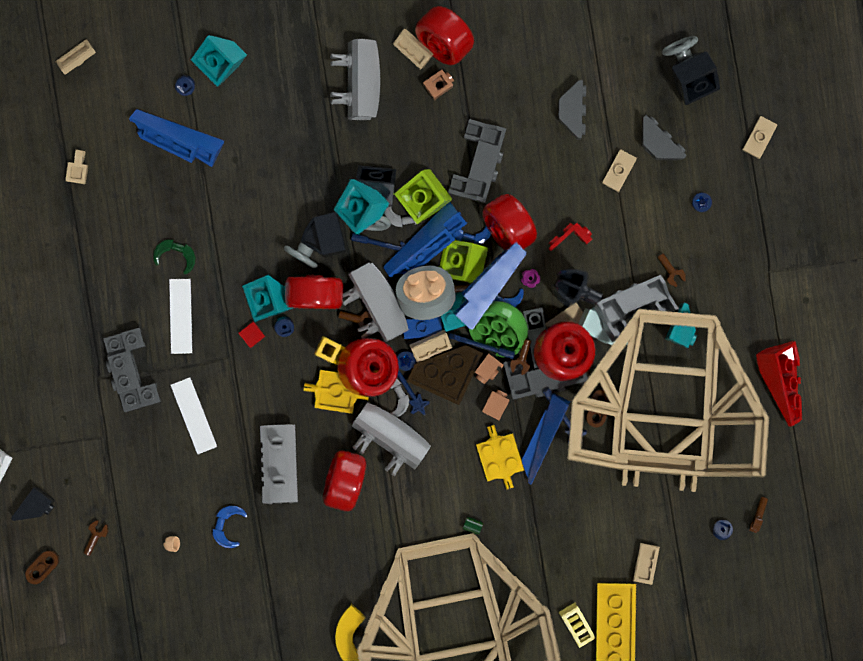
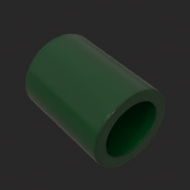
(473, 525)

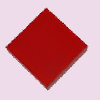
(252, 334)

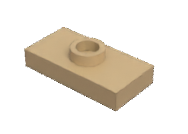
(413, 49)
(75, 57)
(759, 137)
(619, 170)
(571, 314)
(430, 346)
(646, 563)

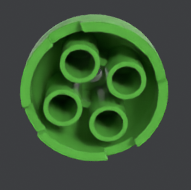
(507, 327)

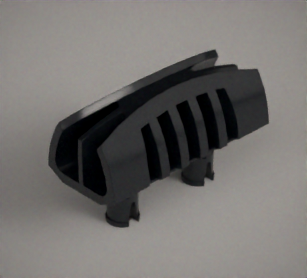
(572, 286)

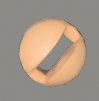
(172, 543)

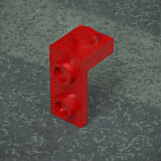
(582, 233)

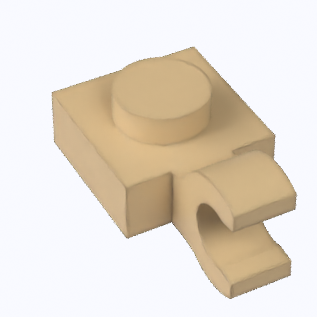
(77, 171)

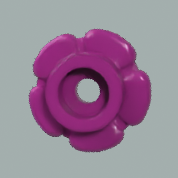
(530, 273)

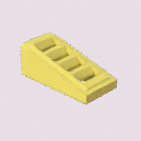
(567, 612)

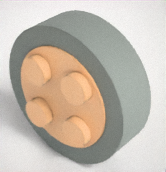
(425, 292)

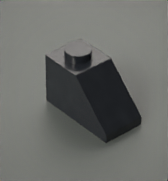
(34, 505)

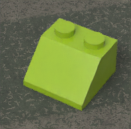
(423, 196)
(463, 260)

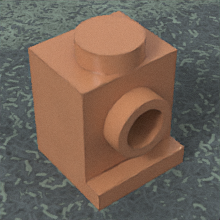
(431, 87)
(488, 369)

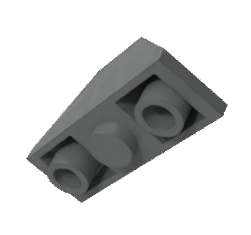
(571, 110)
(659, 142)
(536, 324)

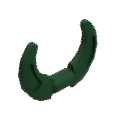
(187, 251)

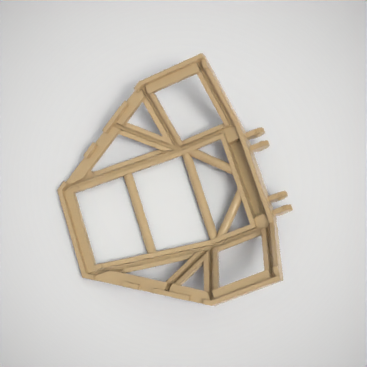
(671, 462)
(502, 628)

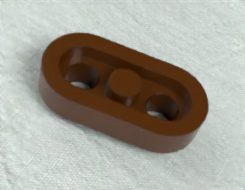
(602, 417)
(42, 566)

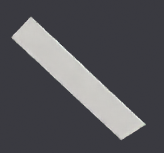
(180, 316)
(193, 415)

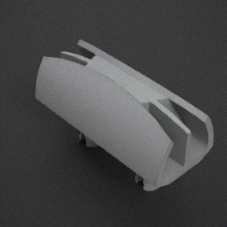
(362, 79)
(379, 301)
(391, 435)
(279, 464)

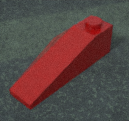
(779, 372)

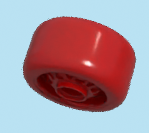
(445, 35)
(509, 222)
(313, 292)
(550, 351)
(355, 364)
(344, 480)

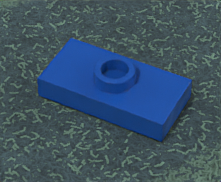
(422, 328)

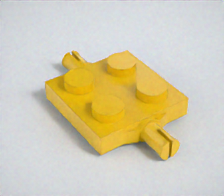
(332, 394)
(500, 457)

